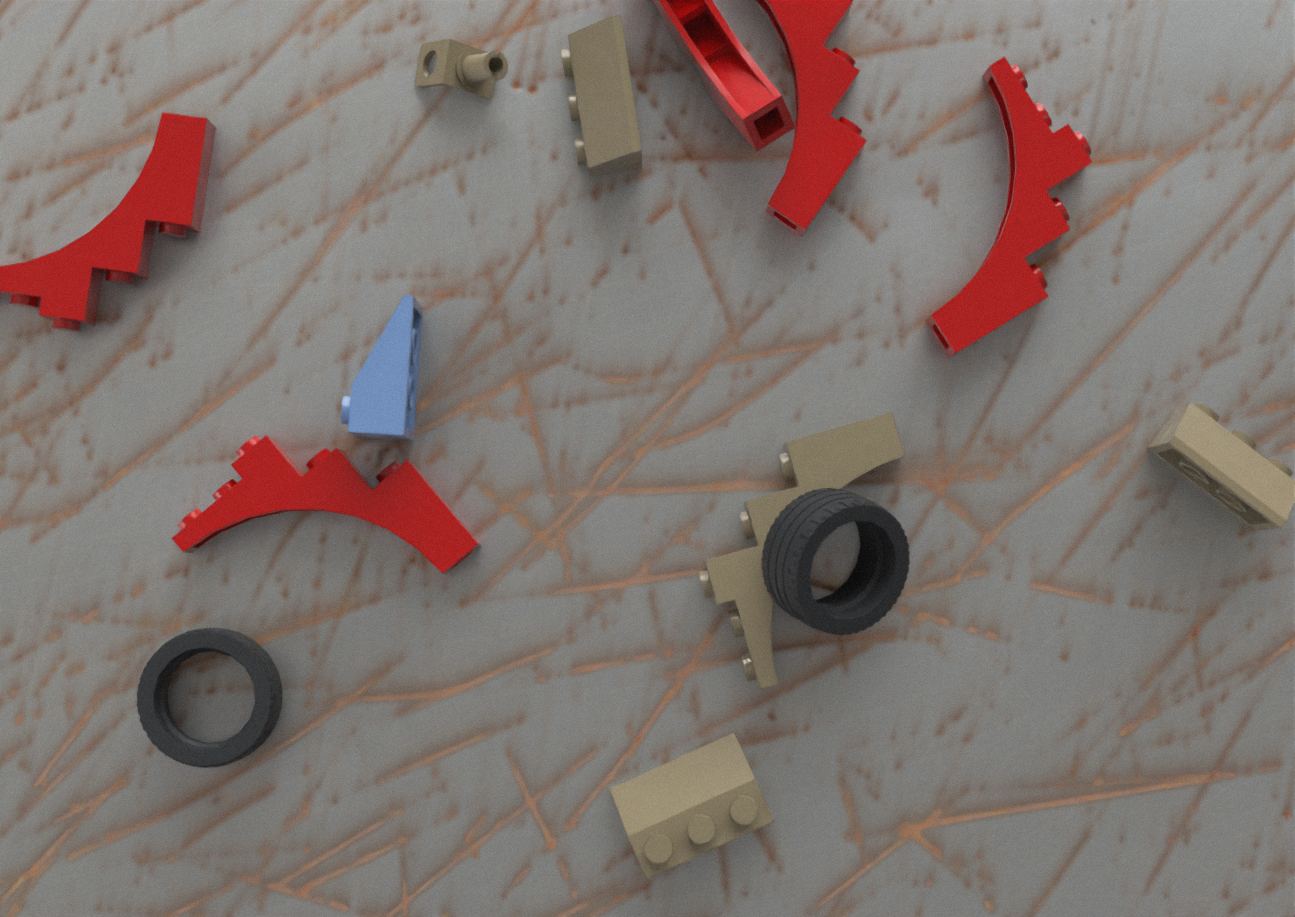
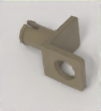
(460, 68)

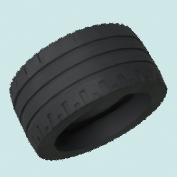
(874, 580)
(154, 706)

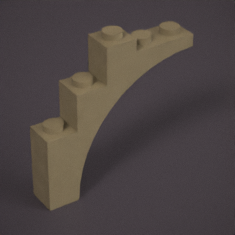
(813, 462)

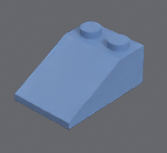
(387, 384)

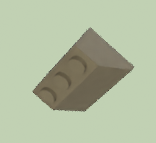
(603, 98)
(1226, 466)
(691, 805)

